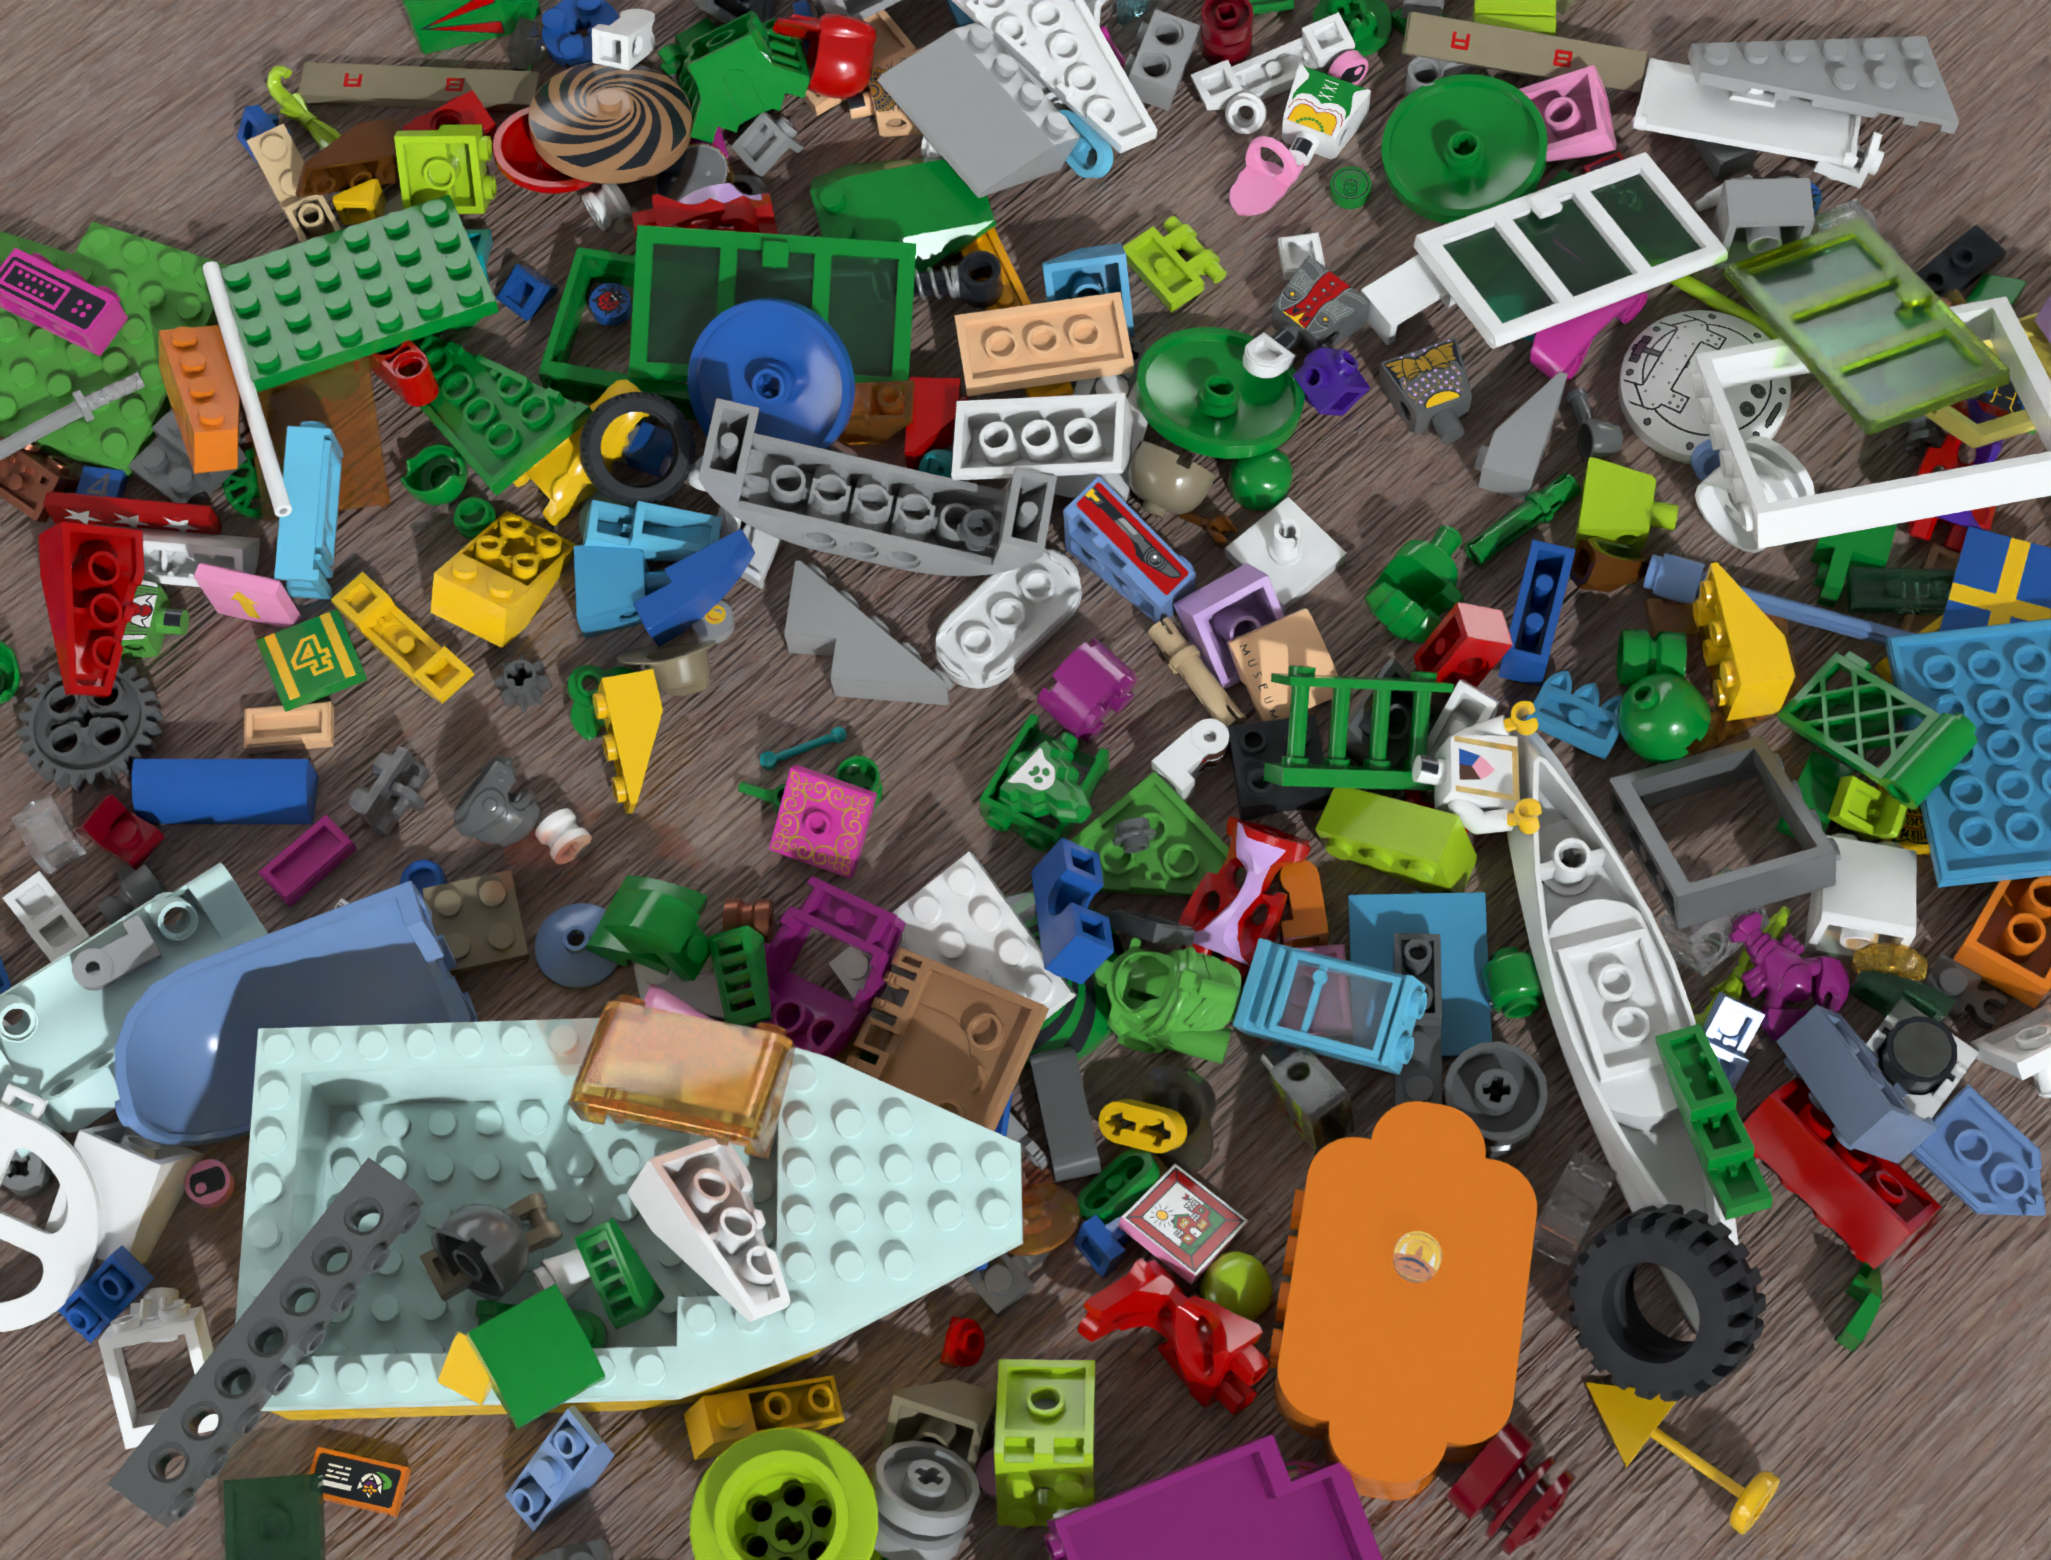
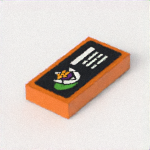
(361, 1481)

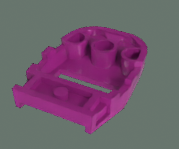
(808, 1013)

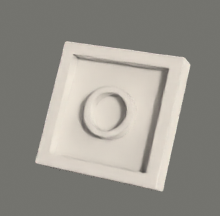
(1288, 550)
(2021, 1048)

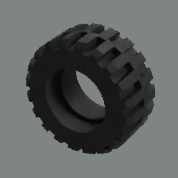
(1622, 1336)

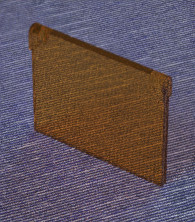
(347, 405)

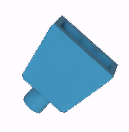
(609, 584)

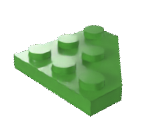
(1177, 854)

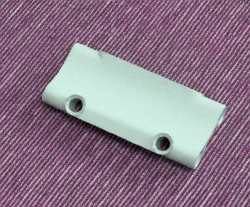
(70, 1033)

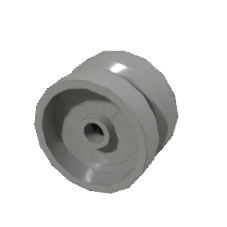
(922, 1501)

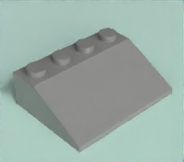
(981, 110)

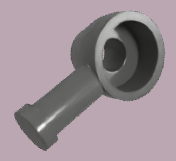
(1594, 436)

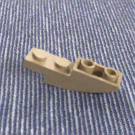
(282, 168)

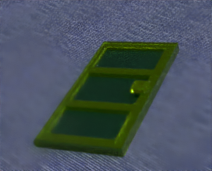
(1867, 326)

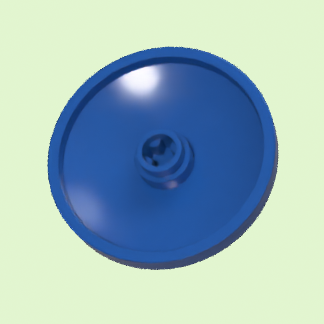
(779, 361)

